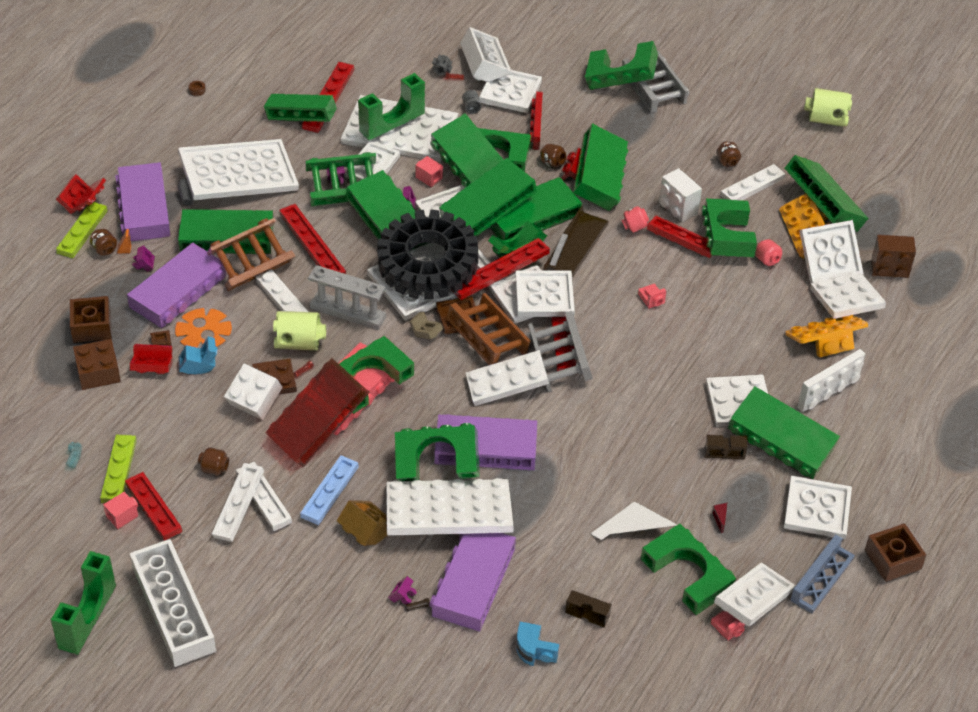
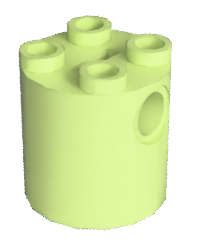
(828, 107)
(298, 330)

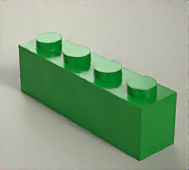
(300, 107)

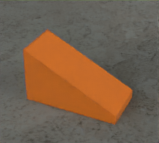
(125, 243)

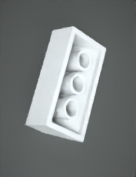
(484, 55)

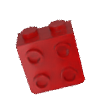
(78, 194)

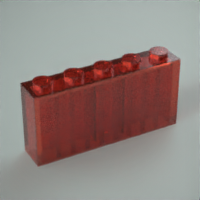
(317, 412)

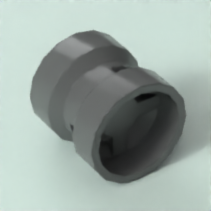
(471, 102)

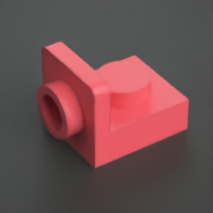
(652, 295)
(727, 625)

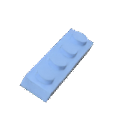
(329, 490)

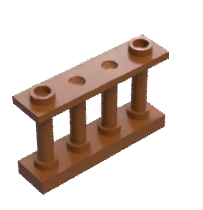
(251, 272)
(478, 339)

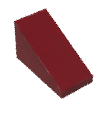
(719, 514)

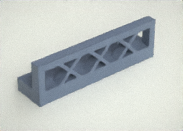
(813, 575)

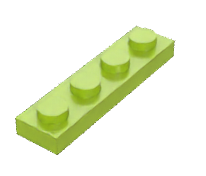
(81, 230)
(118, 467)

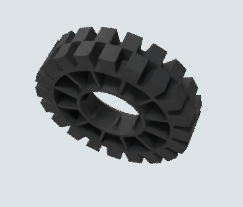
(427, 276)

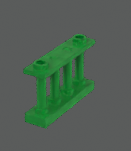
(336, 195)

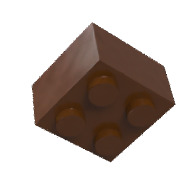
(893, 256)
(90, 319)
(96, 364)
(895, 552)

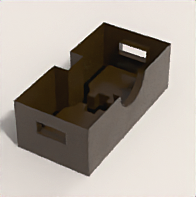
(726, 448)
(584, 606)

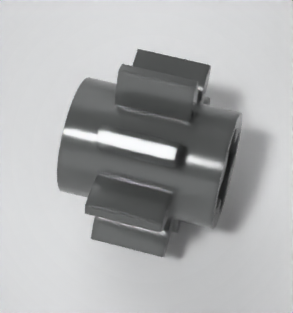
(442, 65)

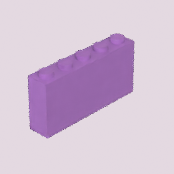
(142, 201)
(176, 285)
(501, 442)
(472, 578)

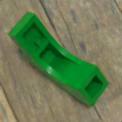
(526, 235)

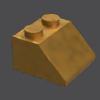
(364, 522)

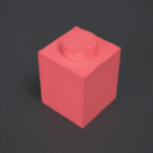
(429, 171)
(121, 510)

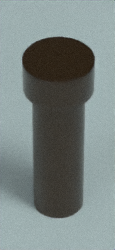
(418, 604)

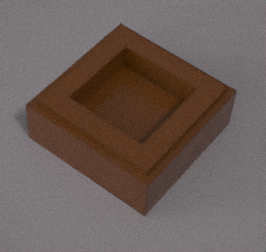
(161, 338)

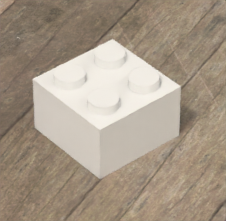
(680, 195)
(253, 391)

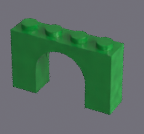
(640, 68)
(410, 106)
(515, 144)
(726, 241)
(380, 355)
(411, 443)
(682, 545)
(73, 623)

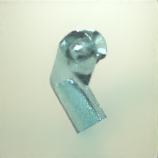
(76, 450)

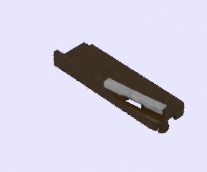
(576, 242)

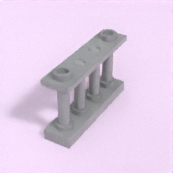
(646, 91)
(342, 308)
(572, 339)

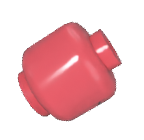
(635, 219)
(768, 252)

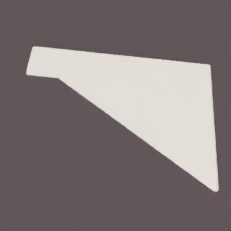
(632, 518)

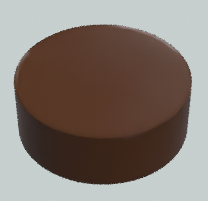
(197, 88)

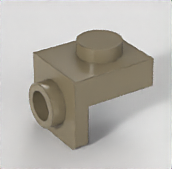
(423, 328)

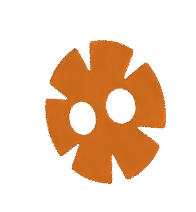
(212, 323)

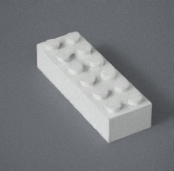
(173, 602)

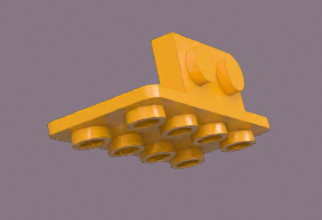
(800, 215)
(830, 335)

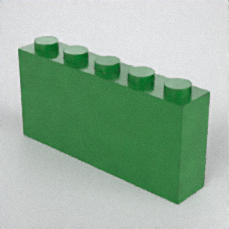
(465, 149)
(601, 167)
(825, 192)
(491, 196)
(379, 202)
(546, 208)
(209, 226)
(783, 432)

